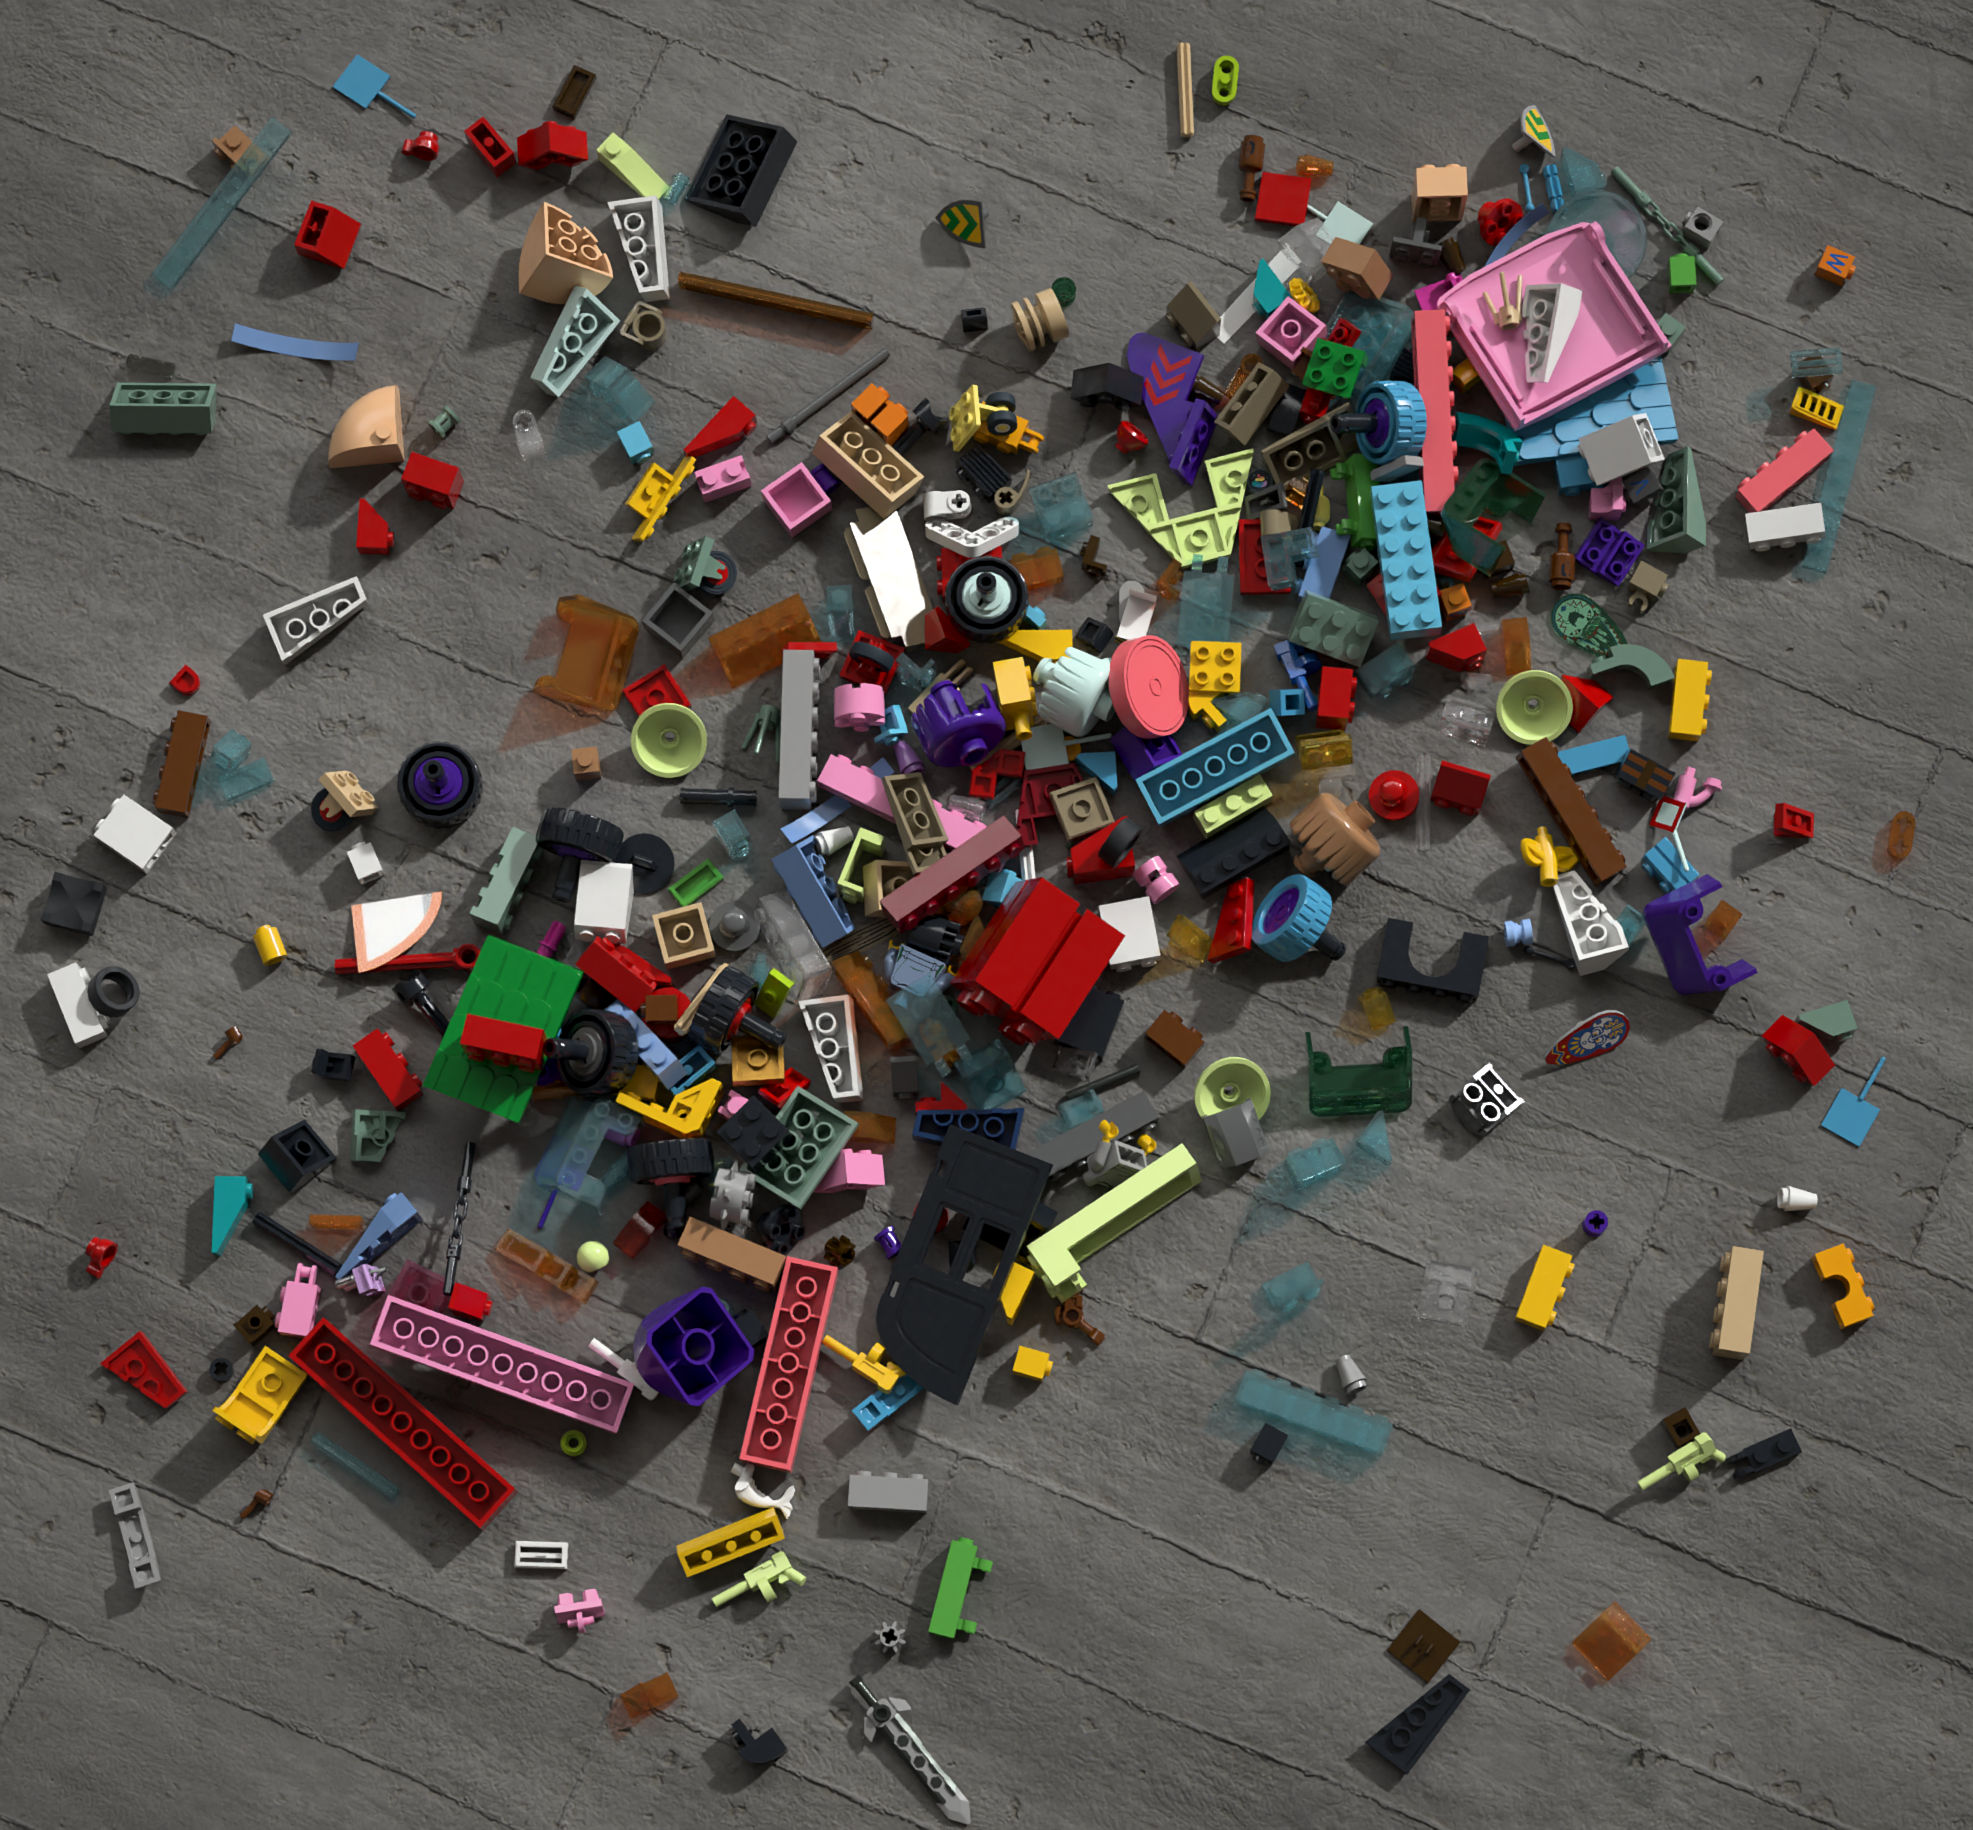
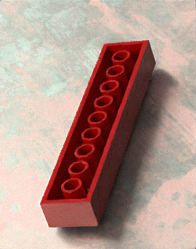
(403, 1423)

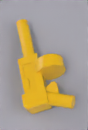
(869, 1365)

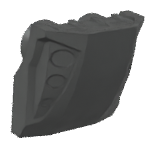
(1483, 1101)
(1236, 1134)

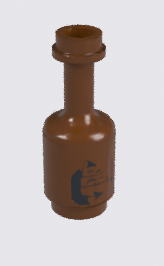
(1250, 162)
(1561, 562)

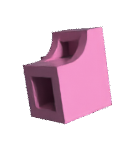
(1607, 501)

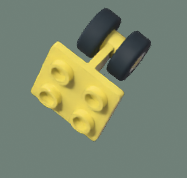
(969, 413)

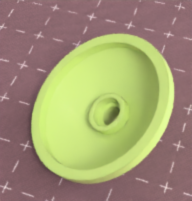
(1533, 723)
(663, 755)
(1246, 1082)

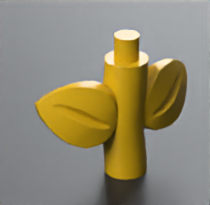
(1549, 858)

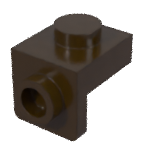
(1089, 553)

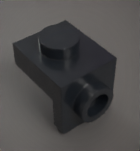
(333, 1065)

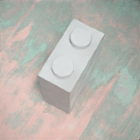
(134, 833)
(1136, 922)

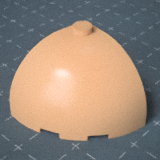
(560, 257)
(369, 431)

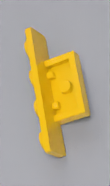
(654, 493)

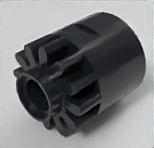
(936, 938)

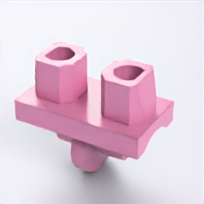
(579, 1613)

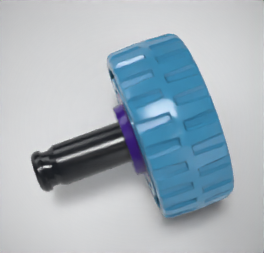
(1386, 422)
(1295, 920)

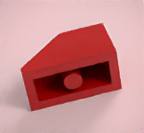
(372, 531)
(470, 1302)

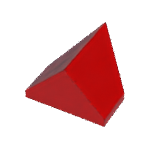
(941, 634)
(1587, 700)

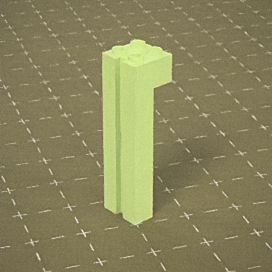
(1060, 1250)

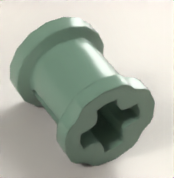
(452, 419)

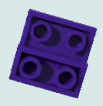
(1608, 552)

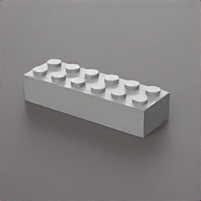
(798, 723)

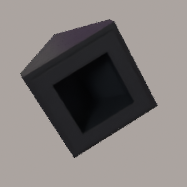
(974, 319)

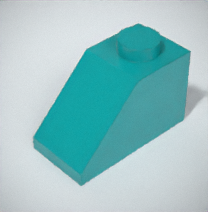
(1268, 291)

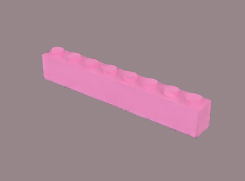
(868, 792)

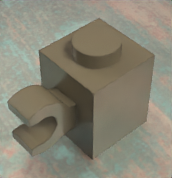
(1647, 585)

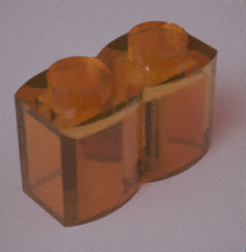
(1039, 568)

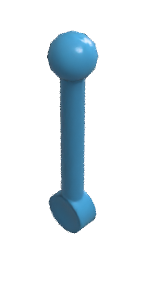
(1524, 169)

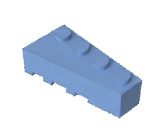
(813, 892)

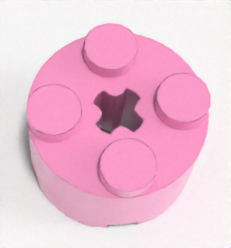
(859, 706)

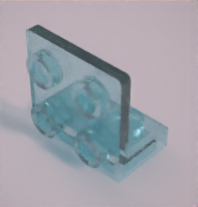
(1291, 1287)

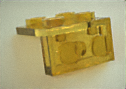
(1324, 749)

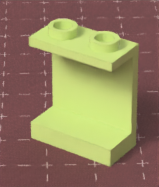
(865, 841)

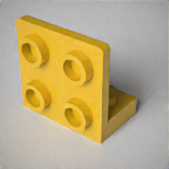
(1215, 667)

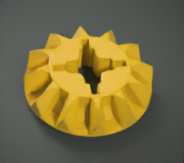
(1304, 295)

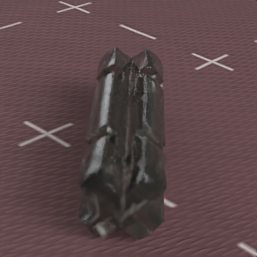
(150, 365)

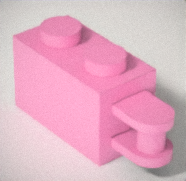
(299, 1304)

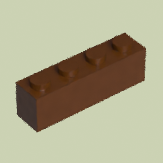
(182, 763)

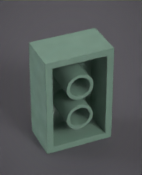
(1332, 628)

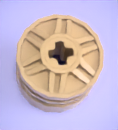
(1039, 320)

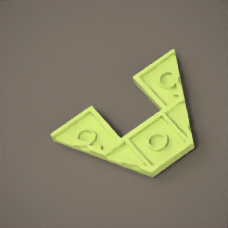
(1201, 533)

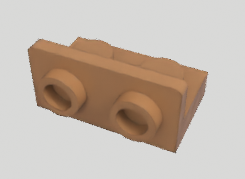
(231, 145)

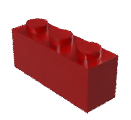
(616, 973)
(389, 1069)

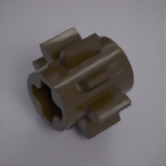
(839, 1251)

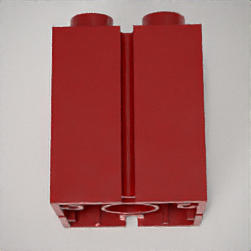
(1035, 962)

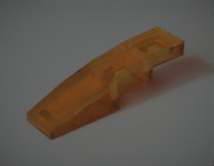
(546, 1266)

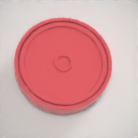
(1148, 687)

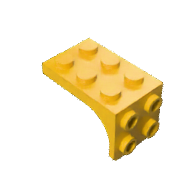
(261, 1396)

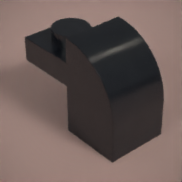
(761, 1750)

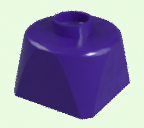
(690, 1347)

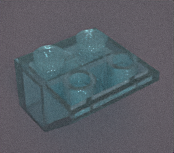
(1061, 507)

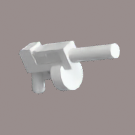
(626, 1369)

